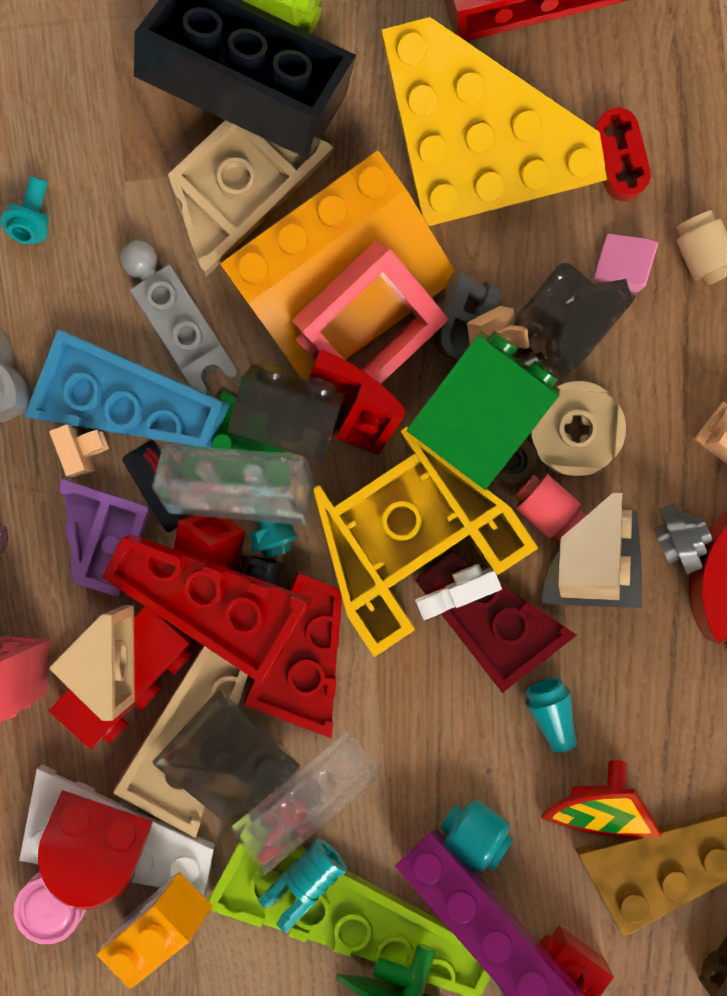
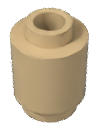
(704, 247)

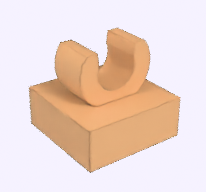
(500, 320)
(75, 449)

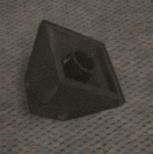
(226, 759)

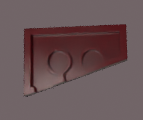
(498, 629)

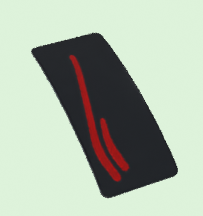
(142, 467)

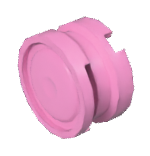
(42, 916)

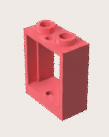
(348, 285)

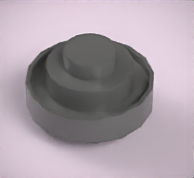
(683, 537)

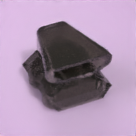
(573, 314)

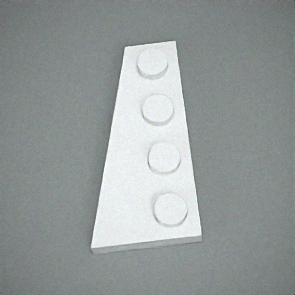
(165, 850)

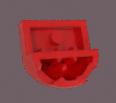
(90, 851)

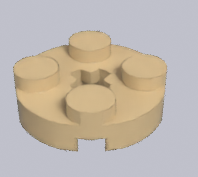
(594, 450)

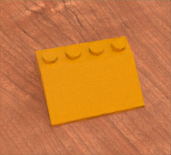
(318, 241)

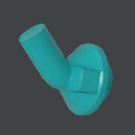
(25, 221)
(272, 538)

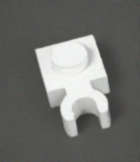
(468, 586)

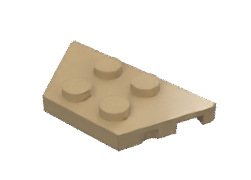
(234, 186)

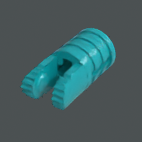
(306, 880)

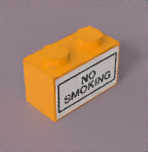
(155, 930)

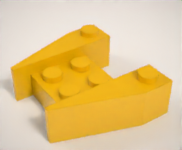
(403, 525)

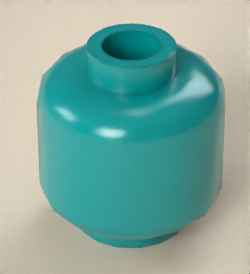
(477, 836)

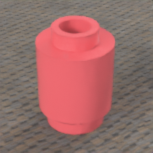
(548, 506)

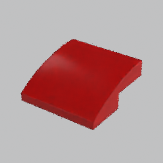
(369, 408)

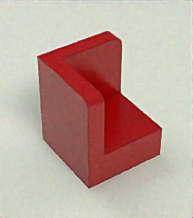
(211, 540)

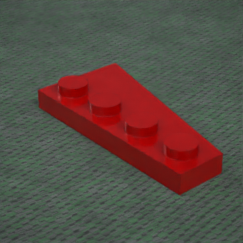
(218, 607)

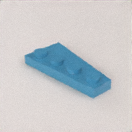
(113, 394)

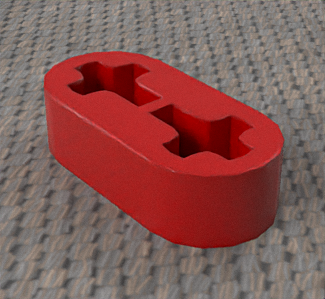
(631, 151)

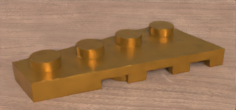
(658, 874)

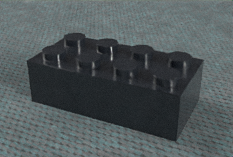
(245, 68)

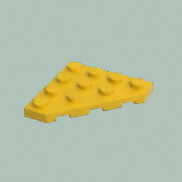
(478, 130)

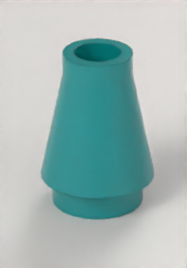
(552, 711)

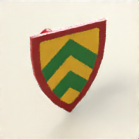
(605, 808)

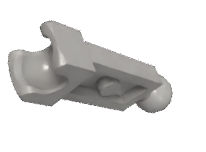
(176, 317)

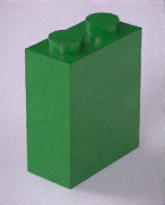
(485, 408)

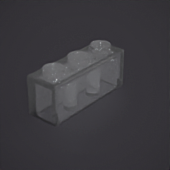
(234, 484)
(305, 802)

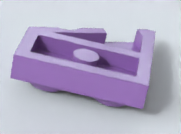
(95, 530)

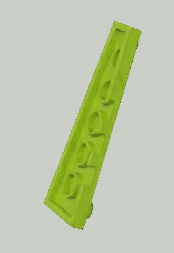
(352, 920)

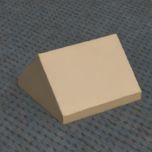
(102, 664)

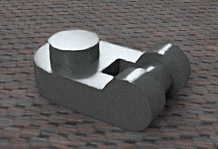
(453, 336)

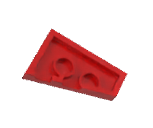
(304, 676)

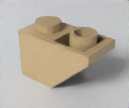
(592, 553)

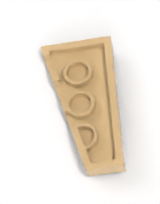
(145, 783)

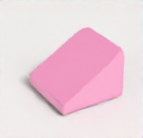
(626, 258)

